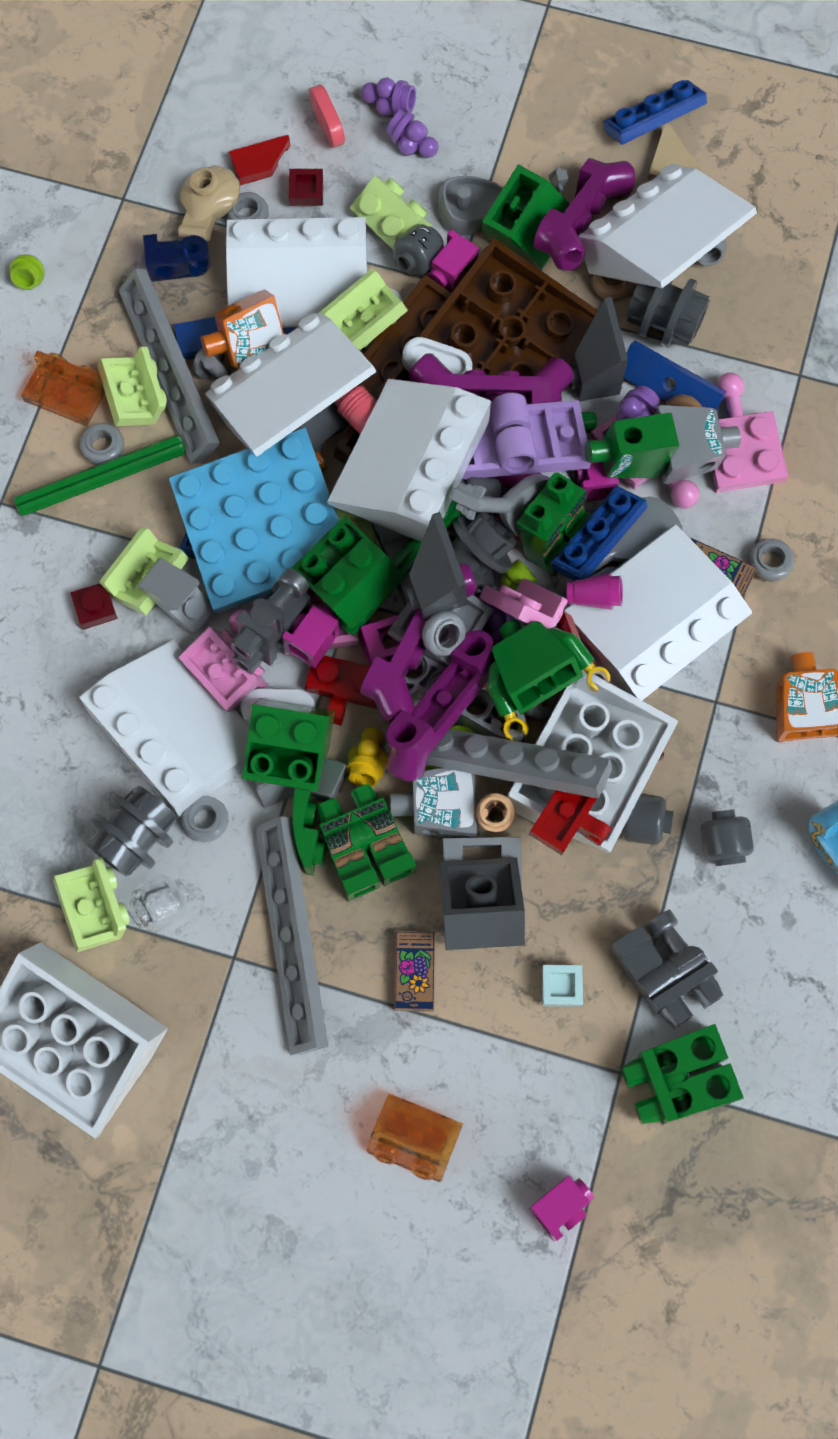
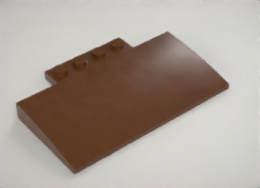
(498, 314)

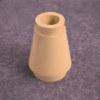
(492, 803)

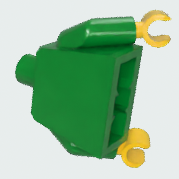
(534, 666)

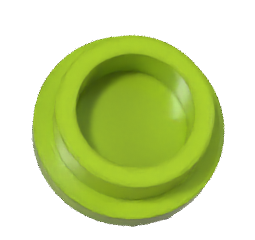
(26, 271)
(516, 573)

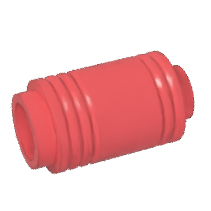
(356, 407)

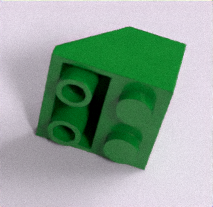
(519, 212)
(349, 572)
(287, 744)

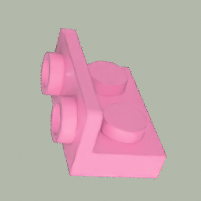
(527, 603)
(212, 664)

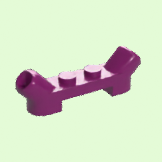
(559, 231)
(541, 388)
(386, 679)
(418, 733)

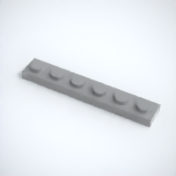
(172, 371)
(521, 763)
(291, 937)

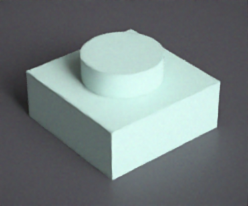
(562, 986)

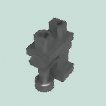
(262, 631)
(670, 979)

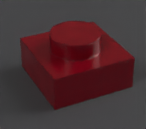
(306, 187)
(93, 606)

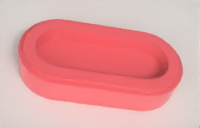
(327, 116)

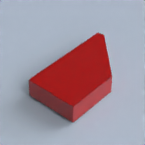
(259, 159)

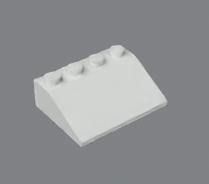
(663, 227)
(296, 260)
(288, 382)
(411, 455)
(669, 614)
(169, 726)
(605, 726)
(72, 1038)

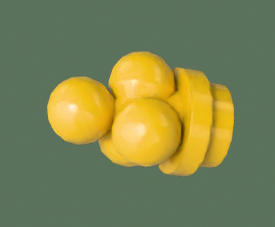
(367, 759)

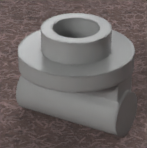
(209, 366)

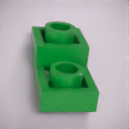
(307, 840)

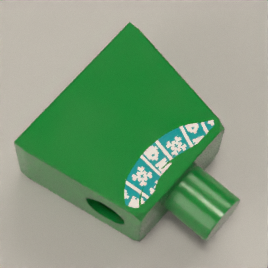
(635, 447)

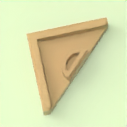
(670, 151)

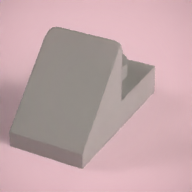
(176, 594)

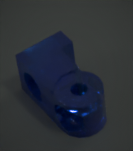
(176, 258)

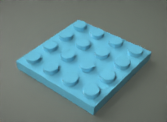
(253, 517)

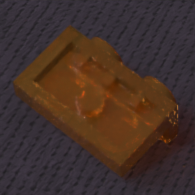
(64, 388)
(414, 1138)

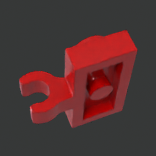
(340, 682)
(564, 817)

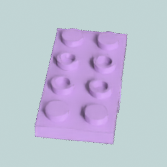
(530, 439)

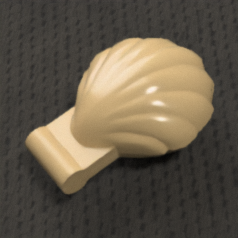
(207, 198)

